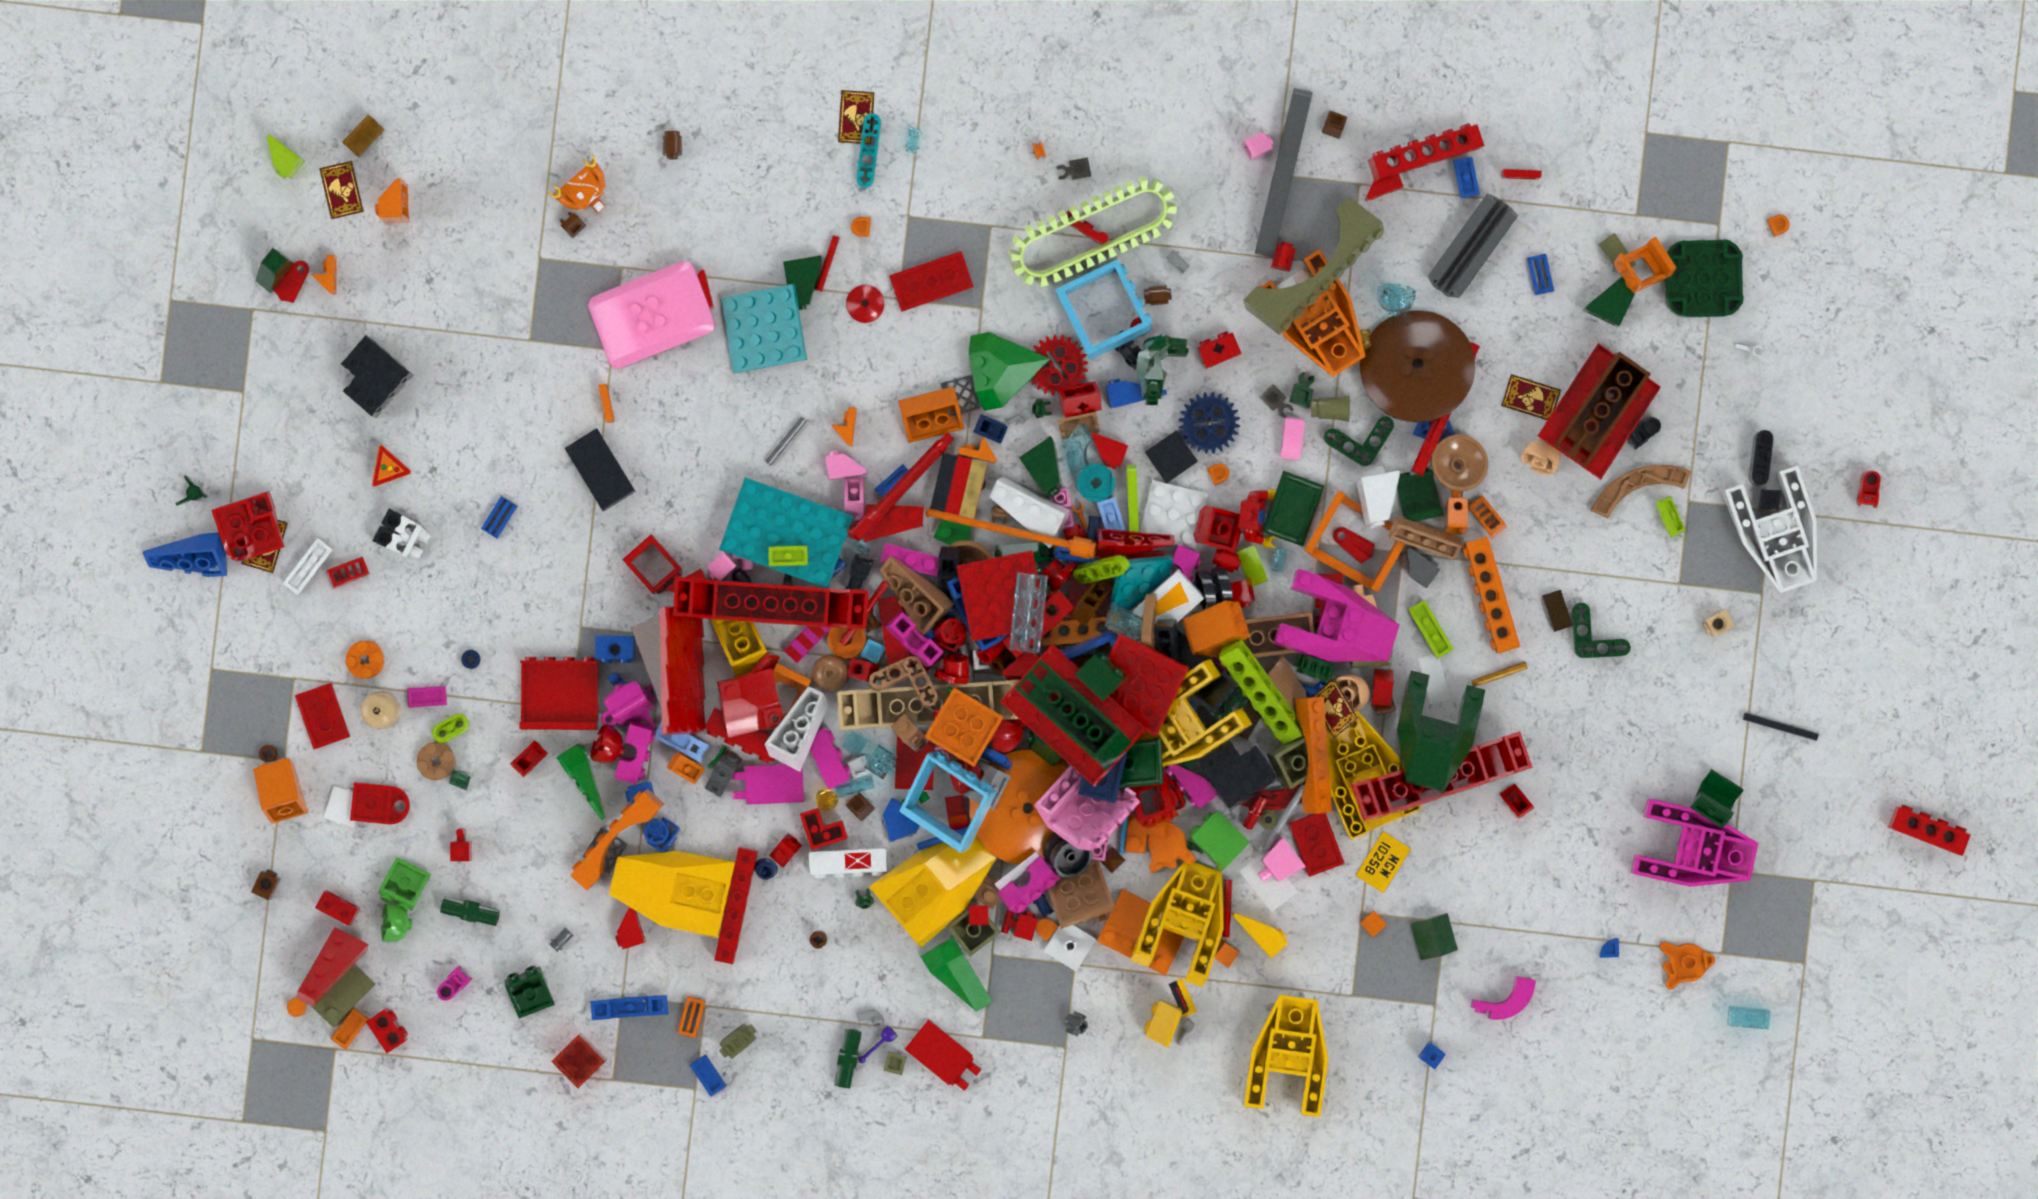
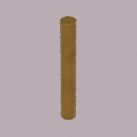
(1499, 674)

